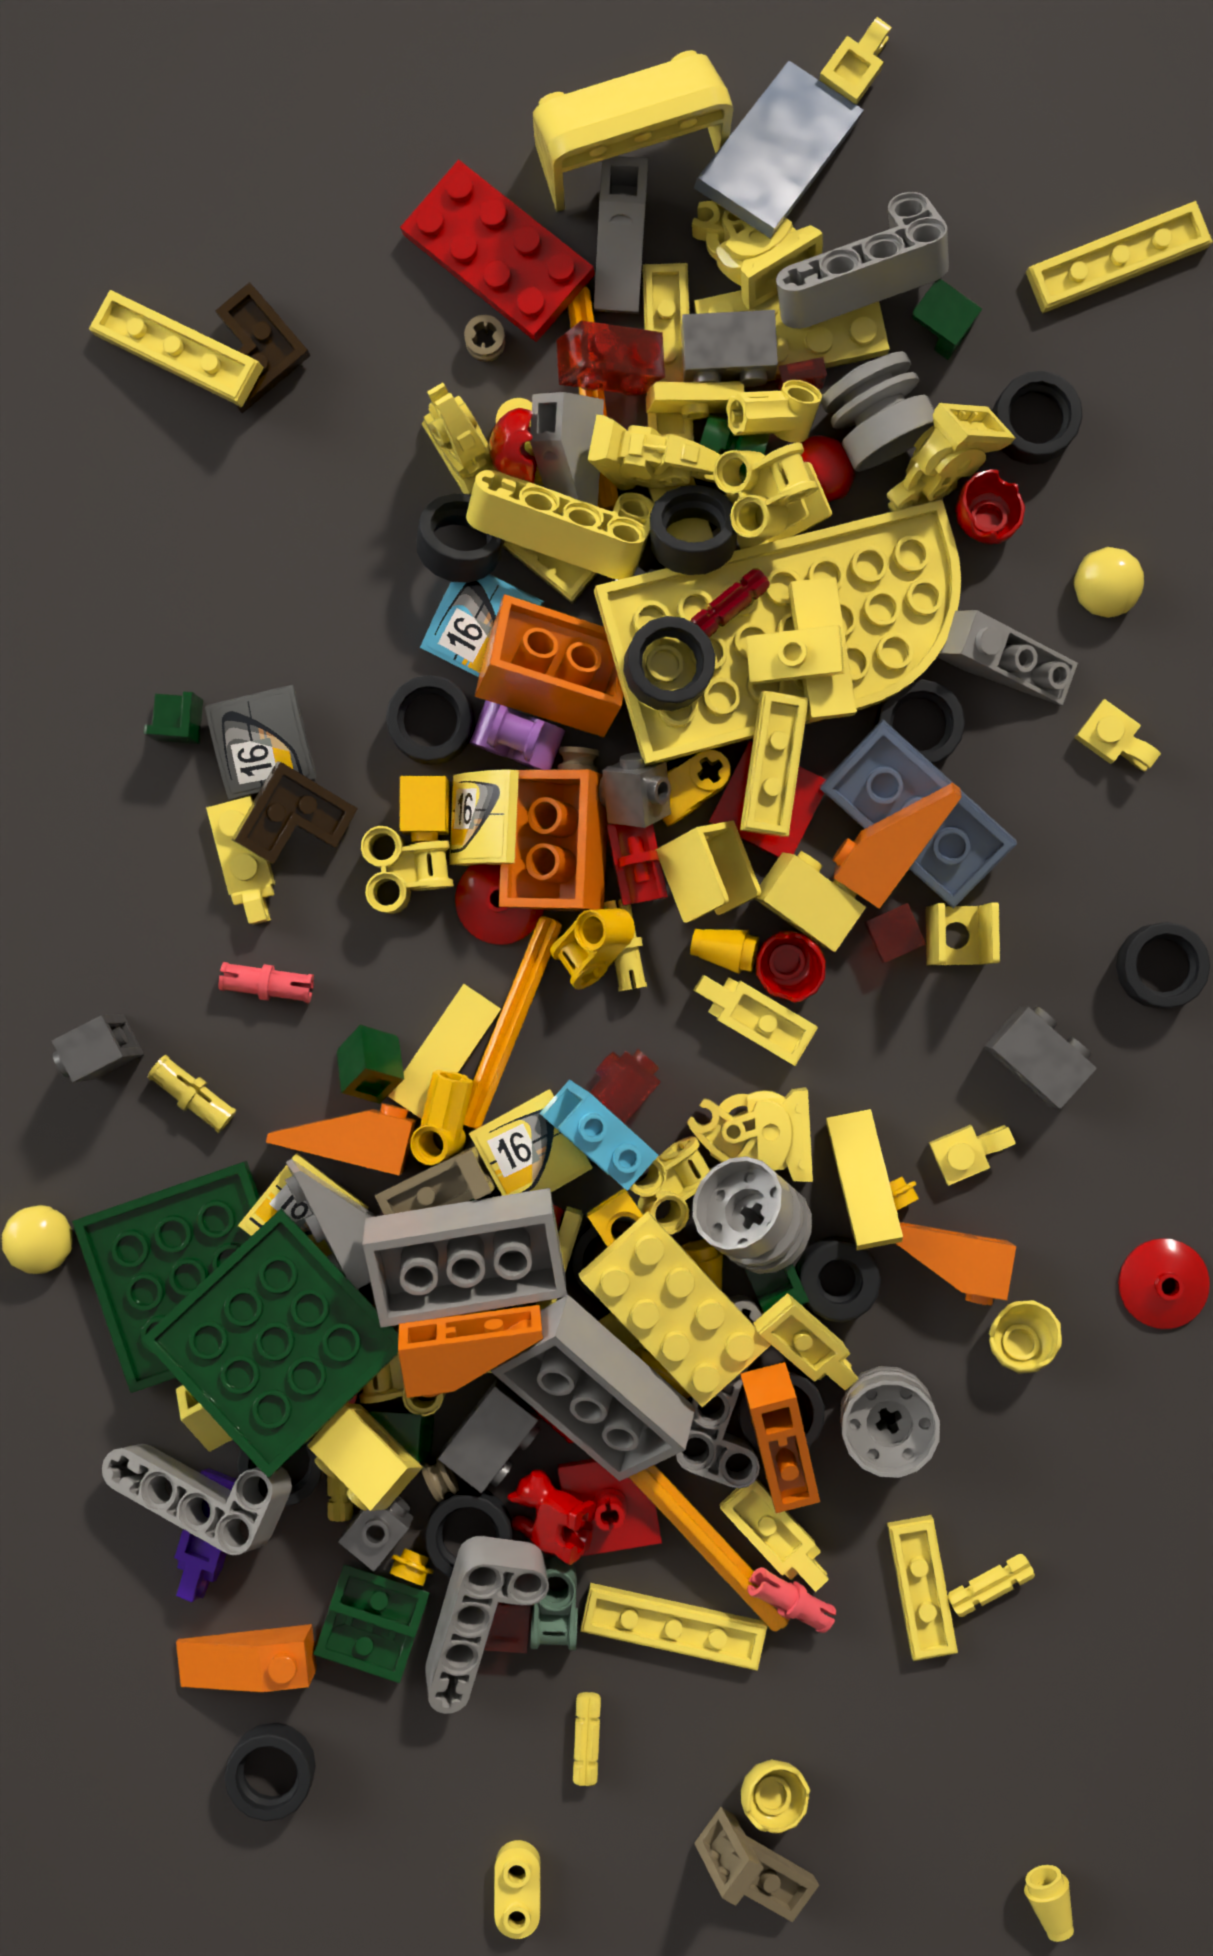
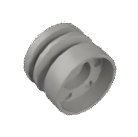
(876, 403)
(752, 1215)
(882, 1447)

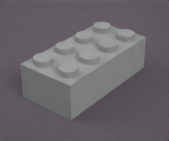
(464, 1257)
(599, 1392)

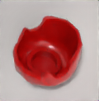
(508, 445)
(830, 465)
(989, 508)
(790, 966)

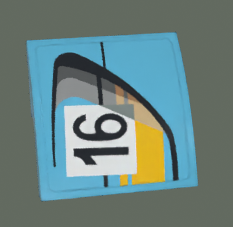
(466, 621)

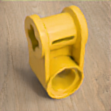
(687, 788)
(593, 944)

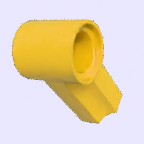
(442, 1114)

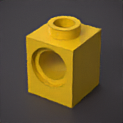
(424, 807)
(607, 1212)

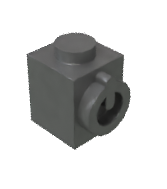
(635, 792)
(376, 1532)

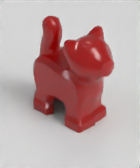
(556, 1518)

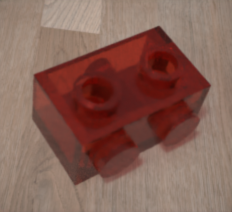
(610, 358)
(625, 1082)

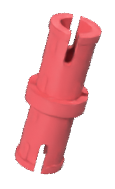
(266, 982)
(791, 1600)

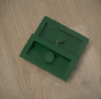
(371, 1623)

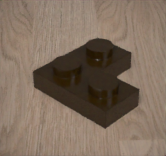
(263, 339)
(288, 802)

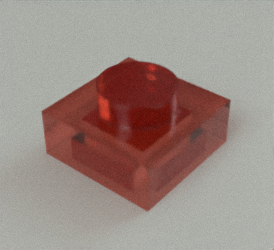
(809, 371)
(895, 933)
(509, 1629)

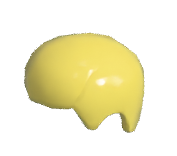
(1109, 582)
(37, 1239)
(1025, 1336)
(774, 1796)

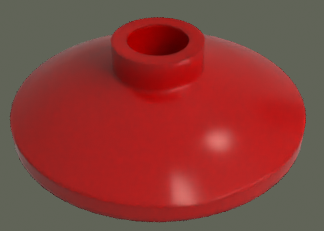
(482, 918)
(1143, 1277)

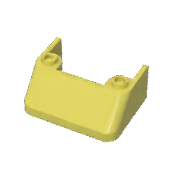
(629, 115)

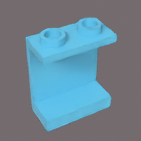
(599, 1134)

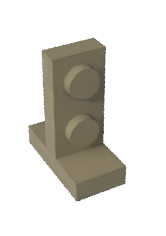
(447, 1183)
(750, 1869)

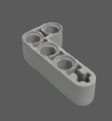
(868, 269)
(713, 1427)
(190, 1490)
(508, 1574)

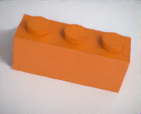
(550, 667)
(557, 843)

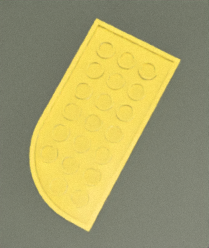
(896, 602)

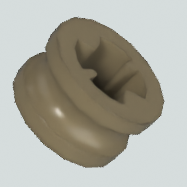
(484, 322)
(578, 758)
(440, 1479)

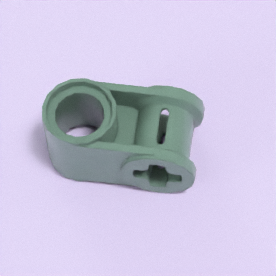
(556, 1614)

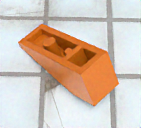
(888, 848)
(363, 1138)
(966, 1261)
(455, 1350)
(780, 1437)
(249, 1660)

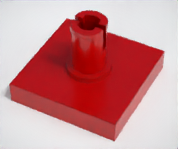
(805, 804)
(622, 1513)

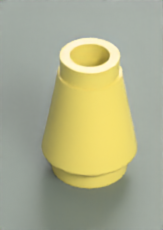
(1050, 1901)

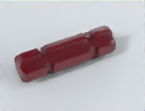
(732, 602)

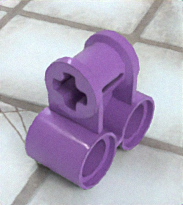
(517, 736)

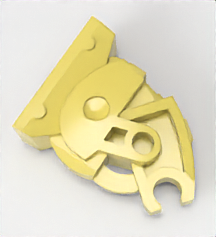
(748, 254)
(456, 437)
(947, 452)
(647, 457)
(769, 1130)

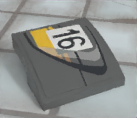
(254, 735)

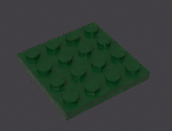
(157, 1252)
(274, 1342)

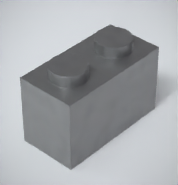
(729, 347)
(96, 1048)
(1041, 1056)
(490, 1436)

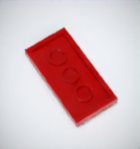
(497, 250)

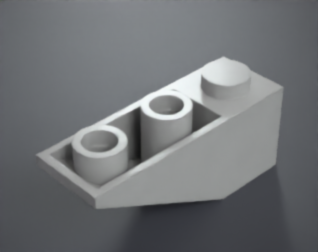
(620, 234)
(562, 441)
(1007, 657)
(333, 1219)

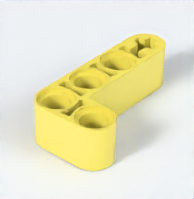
(561, 524)

